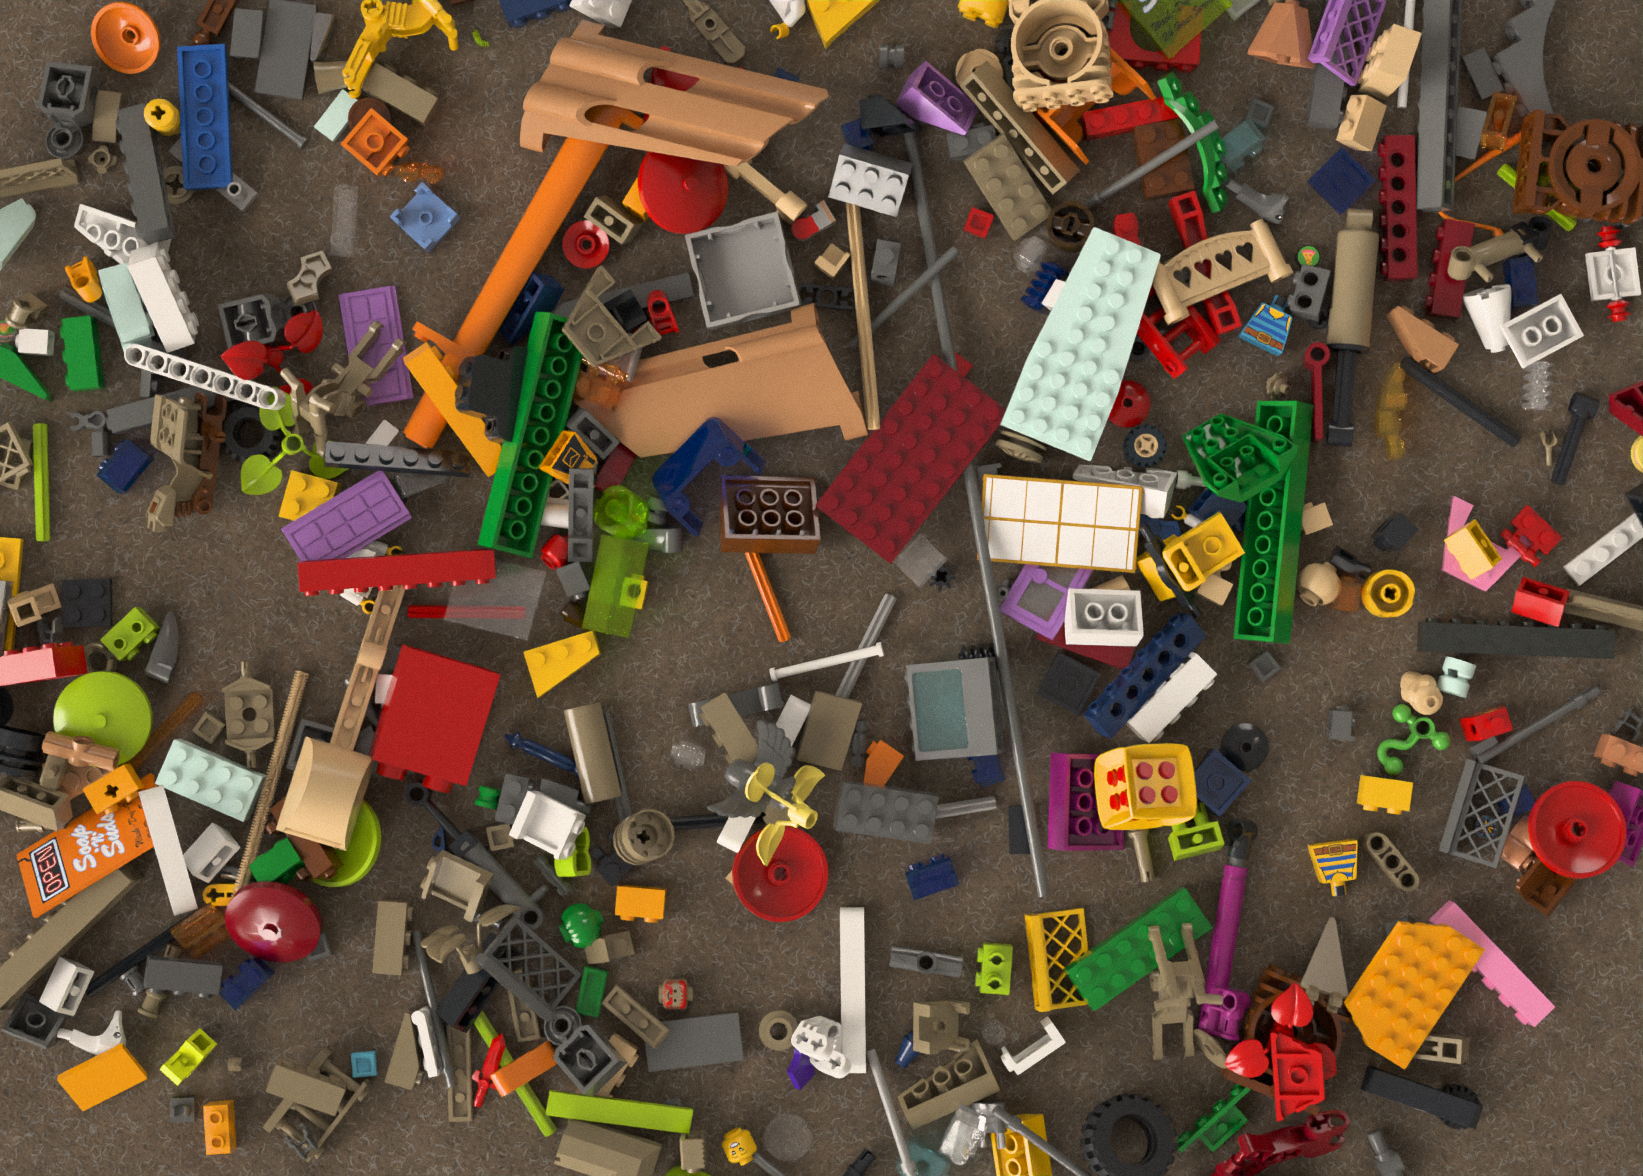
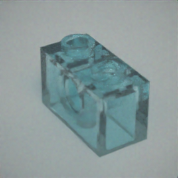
(937, 1163)

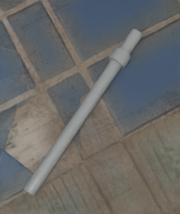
(908, 1165)

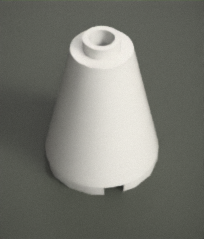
(1488, 312)

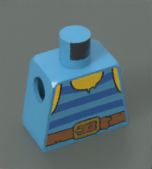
(1268, 326)

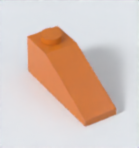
(881, 763)

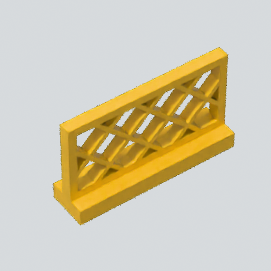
(1038, 957)

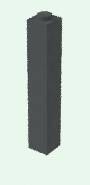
(140, 413)

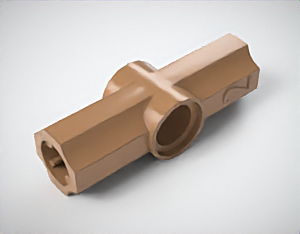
(81, 751)

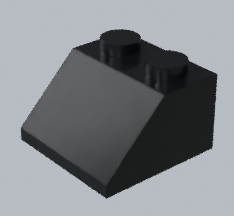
(885, 118)

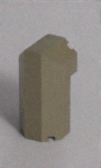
(605, 1150)

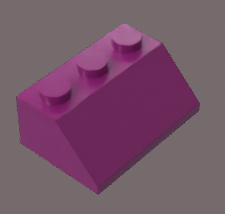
(1631, 804)

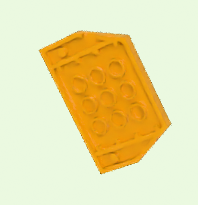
(1410, 987)

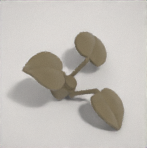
(444, 941)

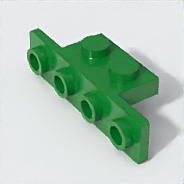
(1219, 1124)

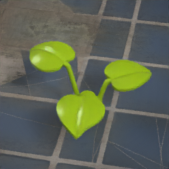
(259, 474)

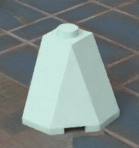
(15, 224)

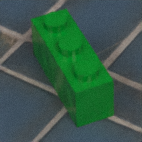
(82, 353)

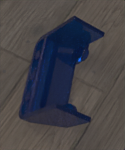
(708, 442)

